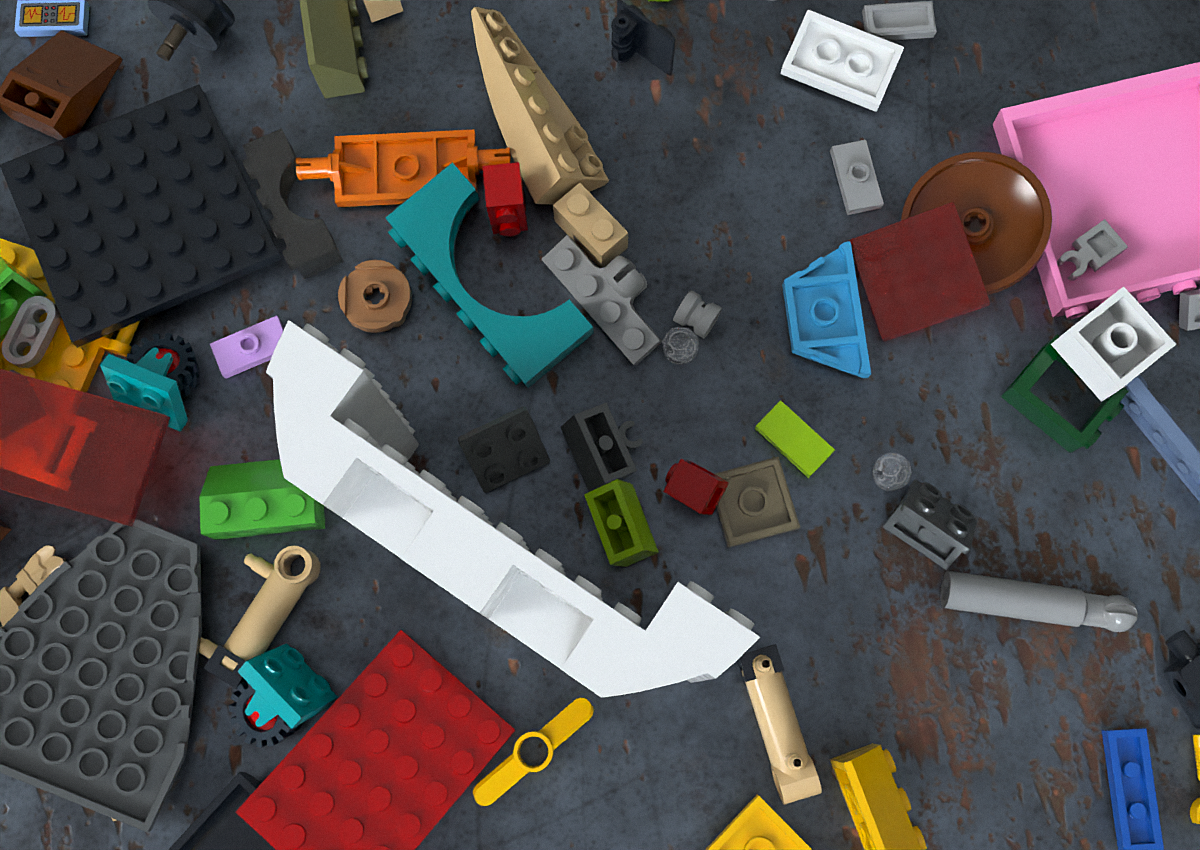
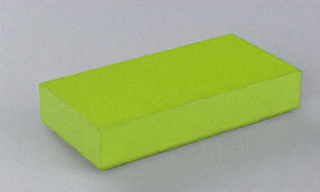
(794, 439)

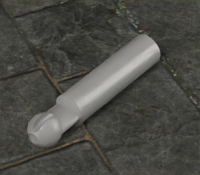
(1035, 602)

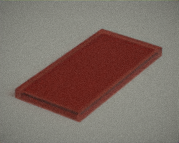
(76, 447)

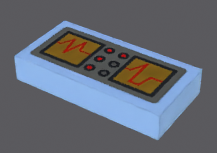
(49, 17)

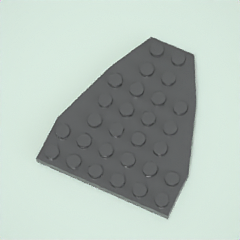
(105, 674)

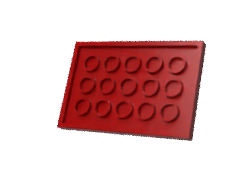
(380, 759)

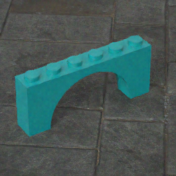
(430, 227)

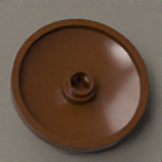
(999, 209)

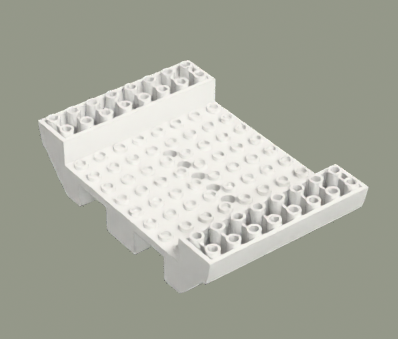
(351, 454)

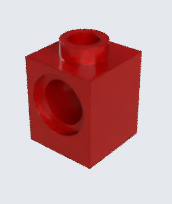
(695, 486)

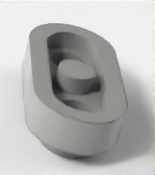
(29, 332)

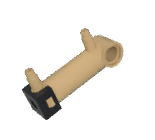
(264, 614)
(789, 759)

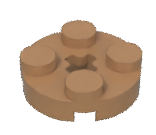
(388, 312)

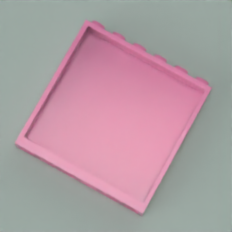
(1123, 158)

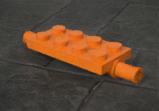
(396, 165)

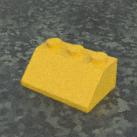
(875, 801)

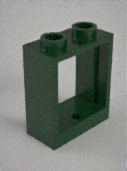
(1045, 417)

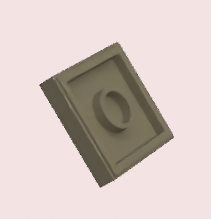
(755, 503)

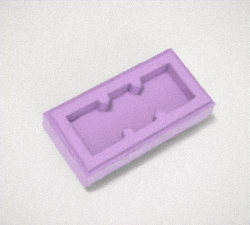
(247, 347)

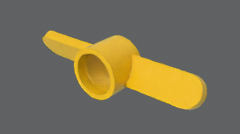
(514, 767)

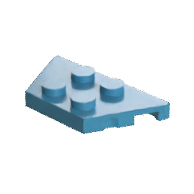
(827, 313)

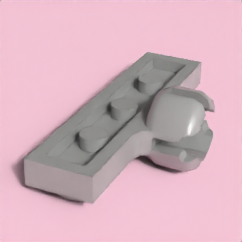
(606, 296)

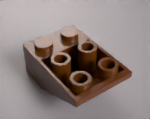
(58, 85)

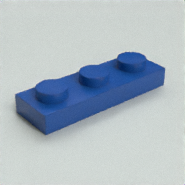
(1132, 789)

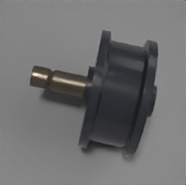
(191, 20)

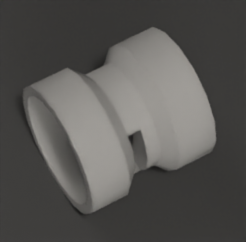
(697, 314)

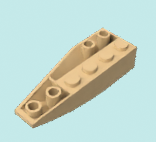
(532, 115)

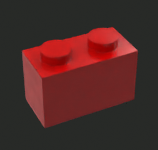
(505, 198)

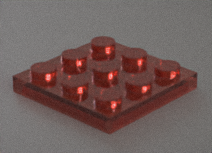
(919, 272)

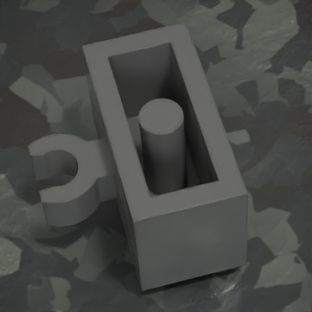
(600, 446)

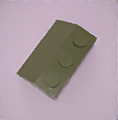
(334, 46)

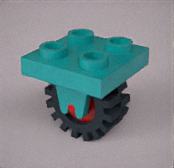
(154, 376)
(277, 696)

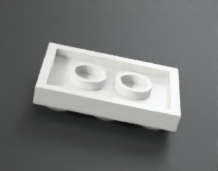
(842, 60)

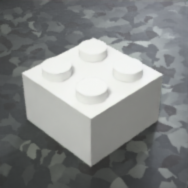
(1113, 344)

